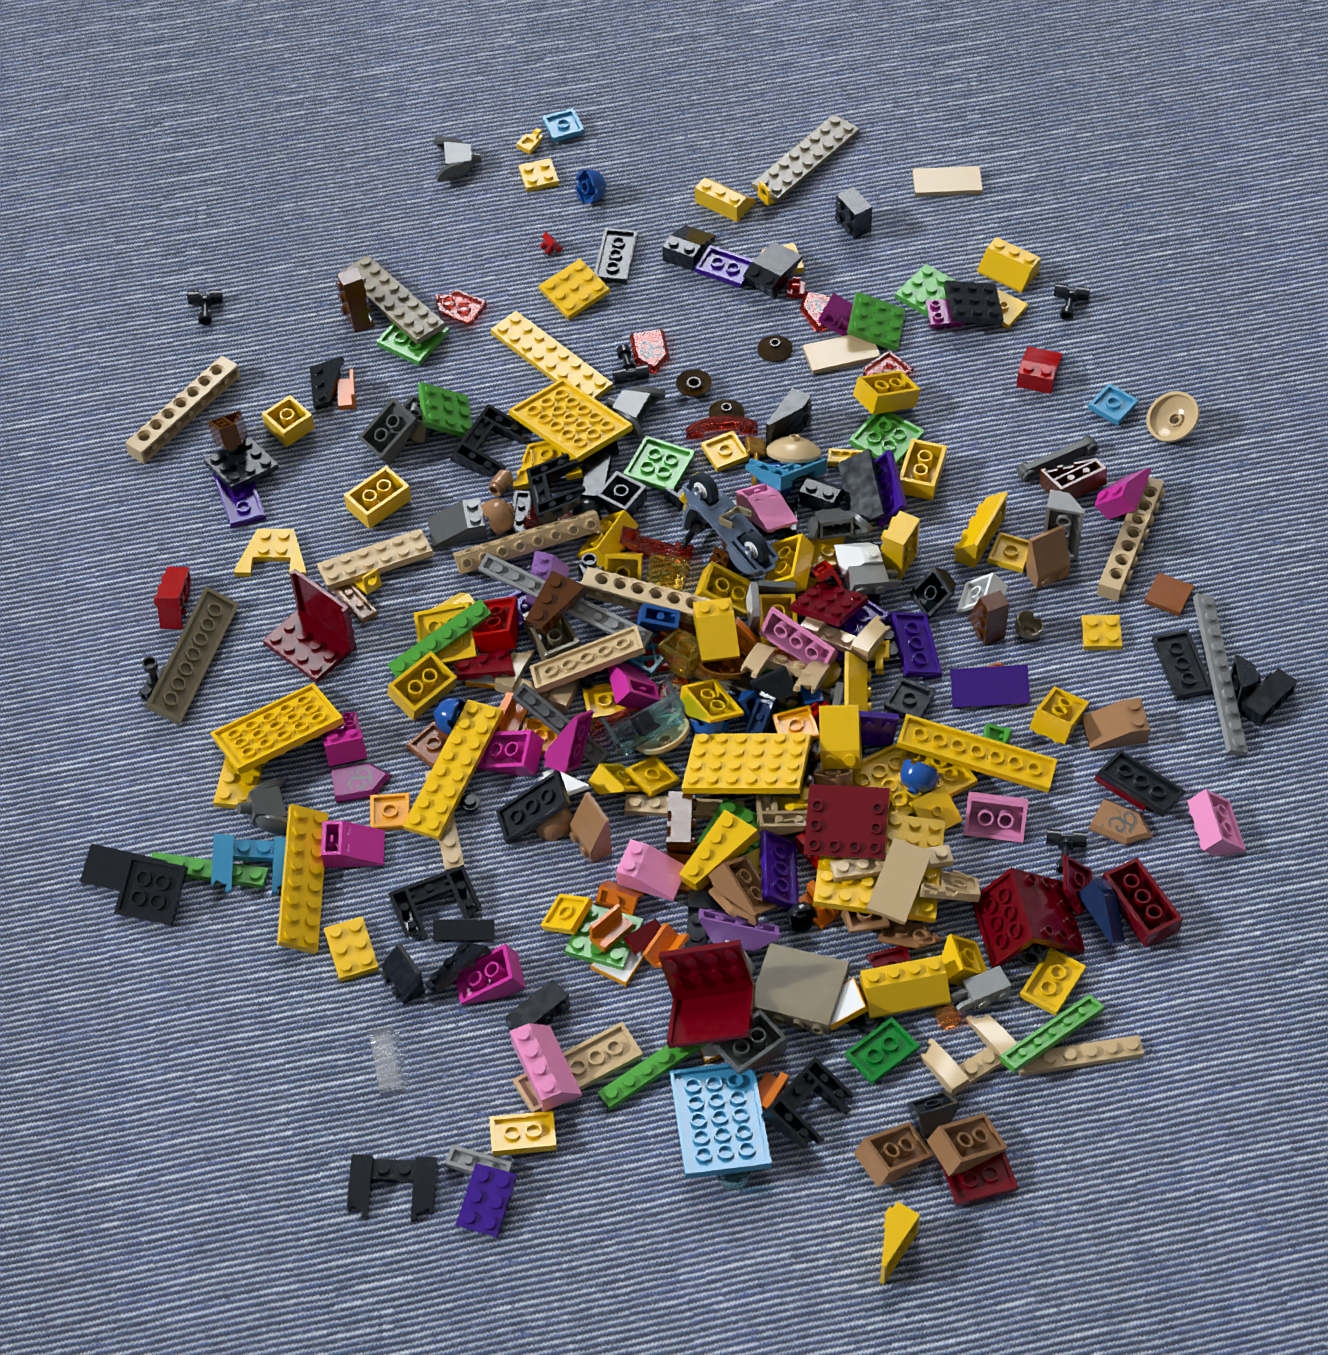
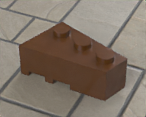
(353, 299)
(228, 430)
(1075, 479)

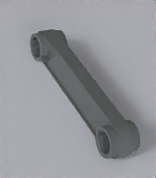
(1030, 470)

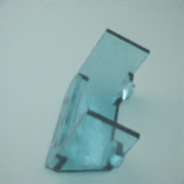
(666, 712)

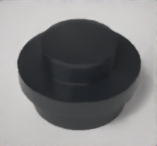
(470, 802)

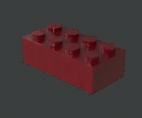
(1143, 903)

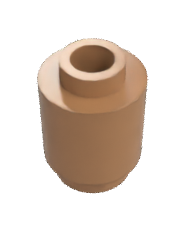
(501, 482)

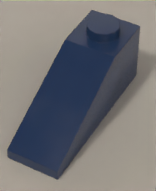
(1104, 908)

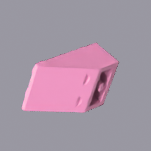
(768, 507)

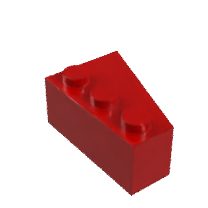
(171, 597)

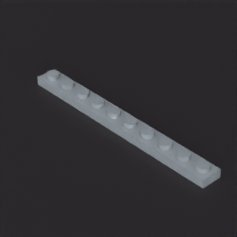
(582, 610)
(1220, 675)

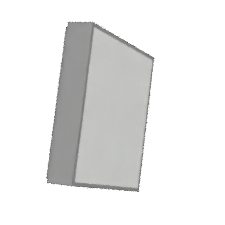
(753, 606)

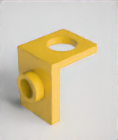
(766, 199)
(368, 583)

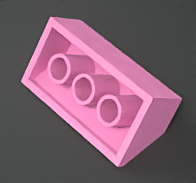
(796, 639)
(544, 1065)

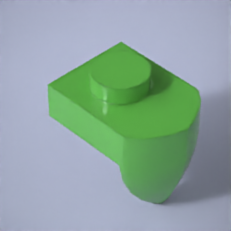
(997, 733)

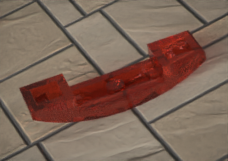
(721, 422)
(640, 544)

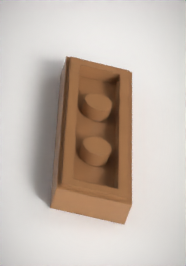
(357, 602)

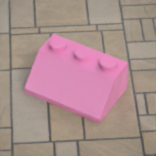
(995, 817)
(1215, 824)

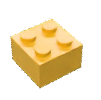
(288, 421)

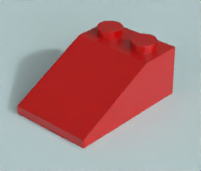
(1038, 369)
(501, 628)

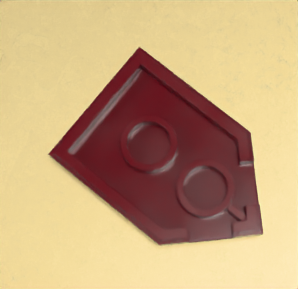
(1075, 879)

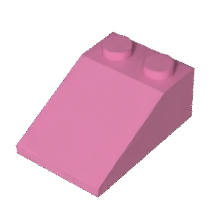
(649, 871)

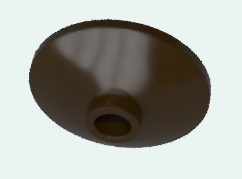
(775, 348)
(693, 383)
(726, 407)

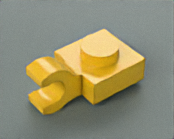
(529, 143)
(881, 654)

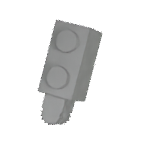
(871, 579)
(983, 990)

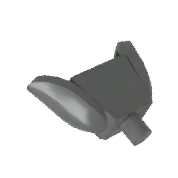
(457, 158)
(635, 405)
(836, 524)
(266, 807)

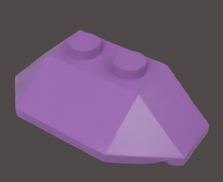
(542, 566)
(723, 927)

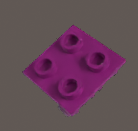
(939, 314)
(836, 315)

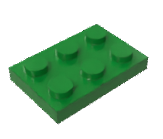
(881, 1051)

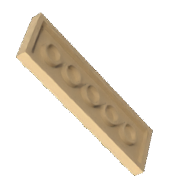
(382, 555)
(587, 659)
(590, 1061)

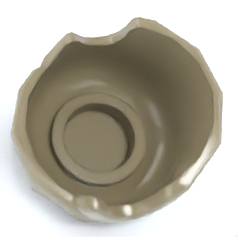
(1028, 626)

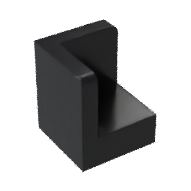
(673, 496)
(644, 723)

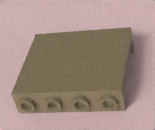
(799, 988)

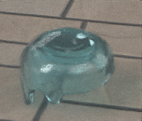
(734, 1181)

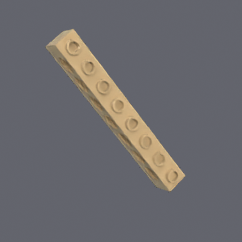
(182, 409)
(529, 540)
(1130, 541)
(633, 593)

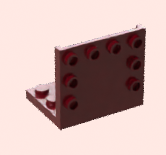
(317, 633)
(847, 821)
(1023, 911)
(709, 993)

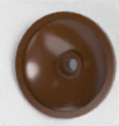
(725, 670)

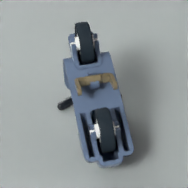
(715, 510)

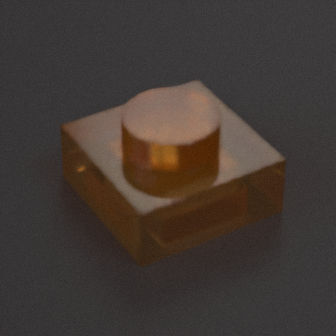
(947, 1016)

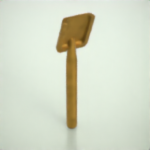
(756, 447)

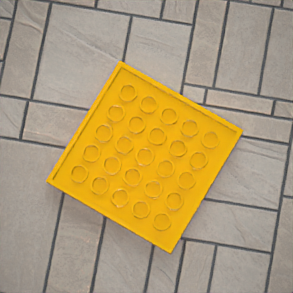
(855, 894)

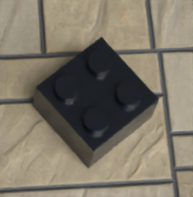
(853, 212)

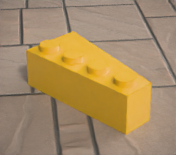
(723, 843)

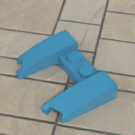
(782, 477)
(229, 849)

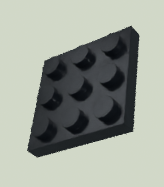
(973, 302)
(241, 465)
(151, 890)

